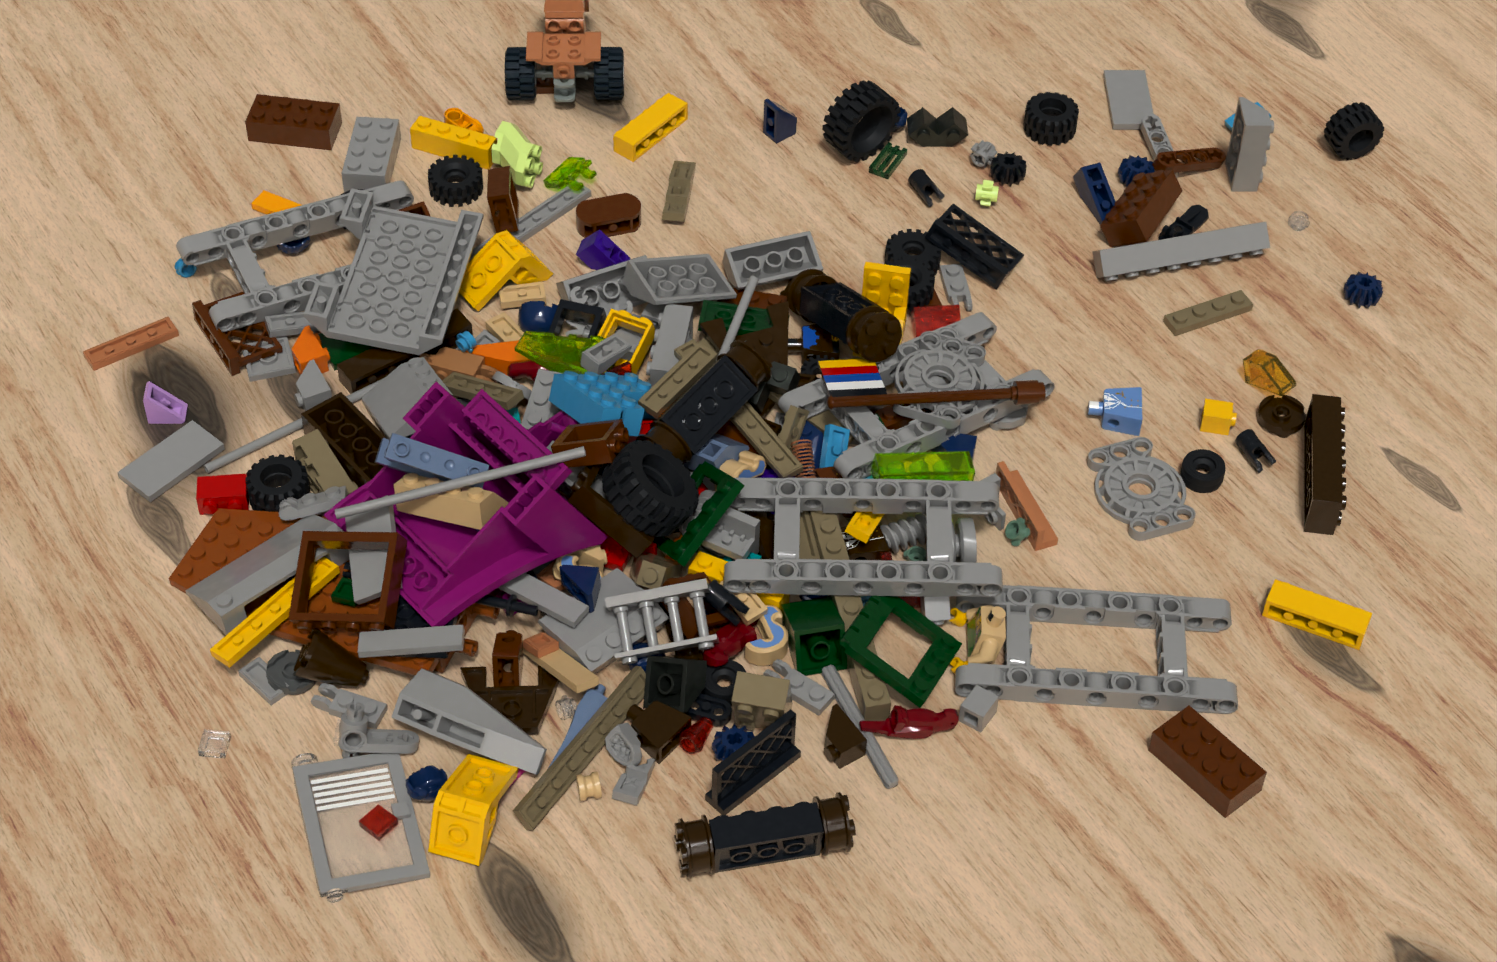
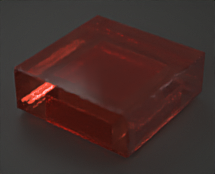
(378, 822)

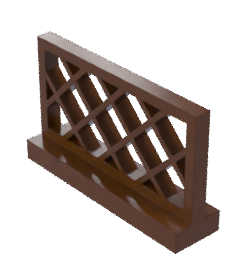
(228, 350)

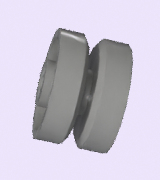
(964, 541)

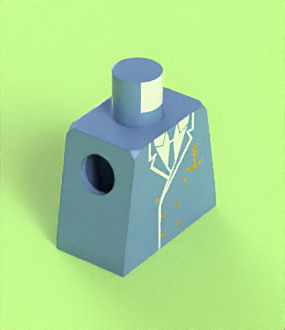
(1119, 410)

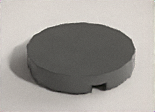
(281, 670)

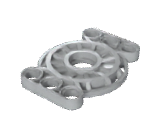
(934, 360)
(1138, 509)

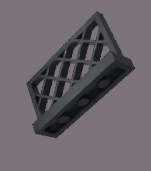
(968, 252)
(754, 764)

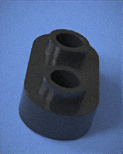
(709, 707)

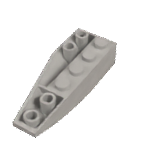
(465, 720)

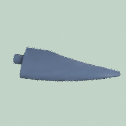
(585, 710)

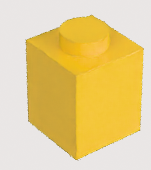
(1217, 417)

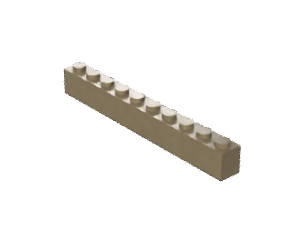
(869, 689)

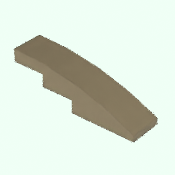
(679, 191)

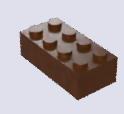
(293, 122)
(1141, 208)
(1207, 761)

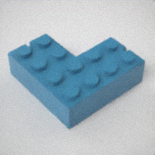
(601, 397)

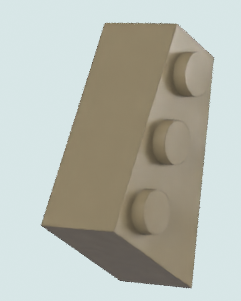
(320, 463)

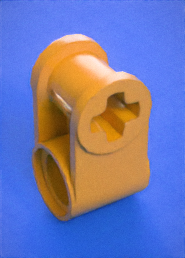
(458, 118)

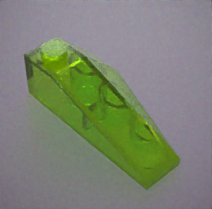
(556, 352)

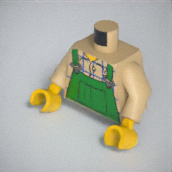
(984, 633)

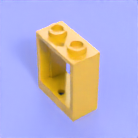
(641, 325)

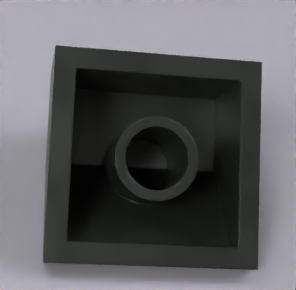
(674, 681)

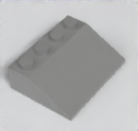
(676, 279)
(398, 394)
(598, 633)

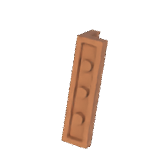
(1025, 506)

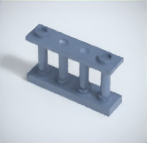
(426, 460)

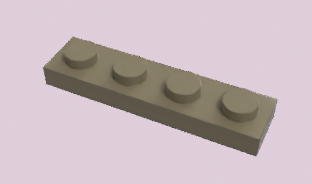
(1208, 313)
(677, 380)
(469, 386)

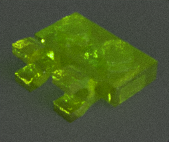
(567, 173)

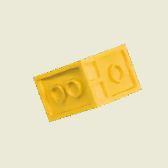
(495, 264)
(887, 288)
(468, 808)

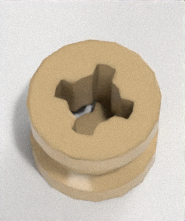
(588, 786)

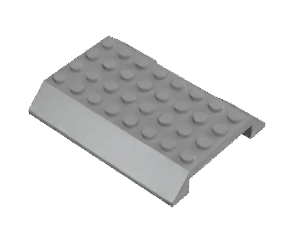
(399, 279)

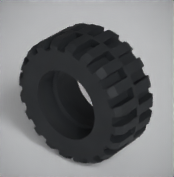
(650, 488)

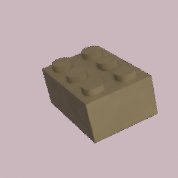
(760, 700)

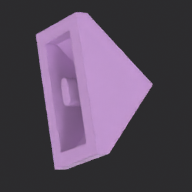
(162, 406)

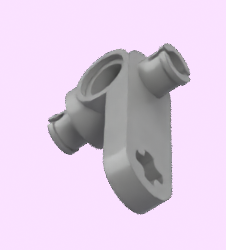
(371, 739)

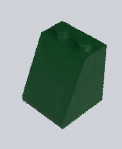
(814, 635)

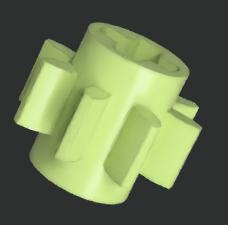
(987, 193)

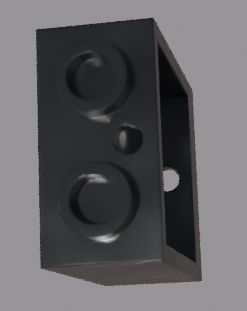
(580, 313)

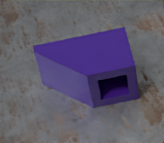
(600, 251)

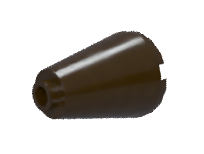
(329, 662)

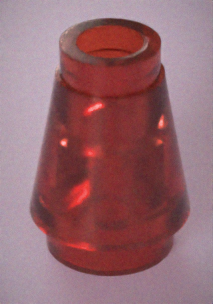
(695, 736)

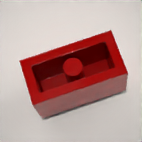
(221, 492)

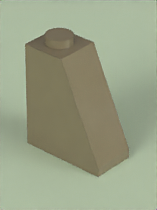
(653, 570)

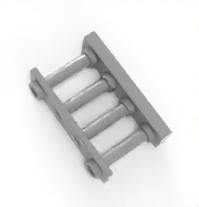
(645, 600)

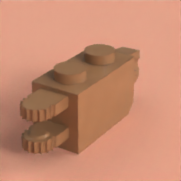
(452, 360)

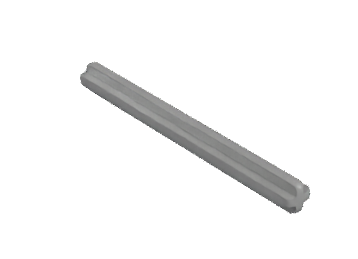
(850, 708)

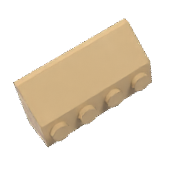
(461, 506)

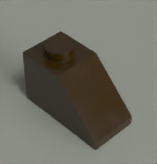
(843, 739)

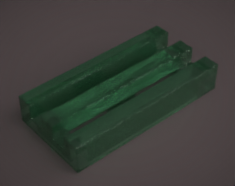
(892, 151)

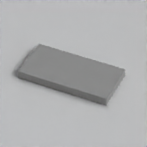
(1127, 98)
(171, 461)
(369, 565)

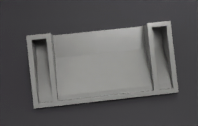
(258, 571)

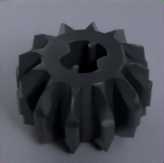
(1008, 168)

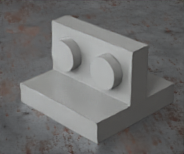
(734, 535)

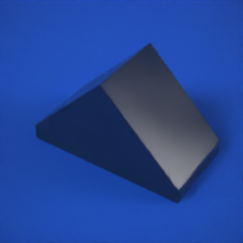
(582, 583)

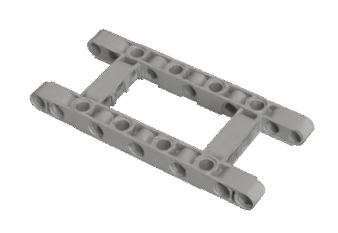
(242, 238)
(916, 435)
(928, 578)
(1166, 613)

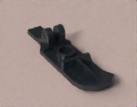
(1186, 224)

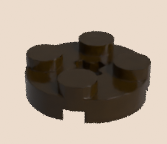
(1281, 425)

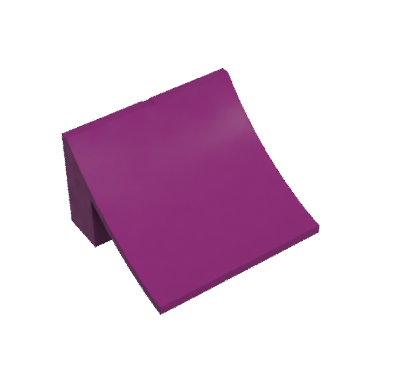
(451, 563)

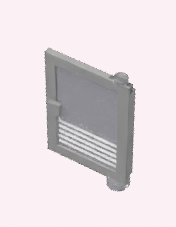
(333, 801)

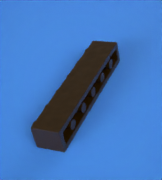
(380, 362)

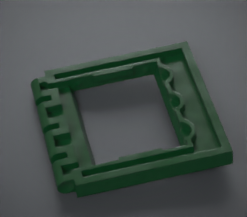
(710, 513)
(932, 664)

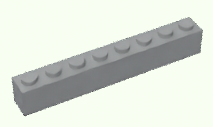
(1181, 249)

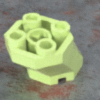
(517, 152)

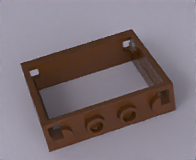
(386, 616)

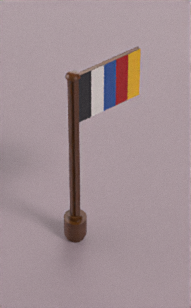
(860, 384)

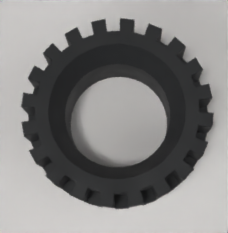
(878, 121)

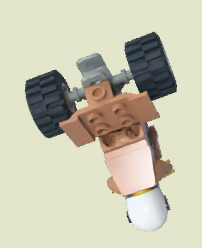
(565, 49)

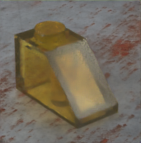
(1267, 373)

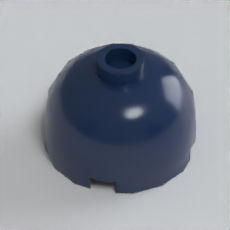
(536, 316)

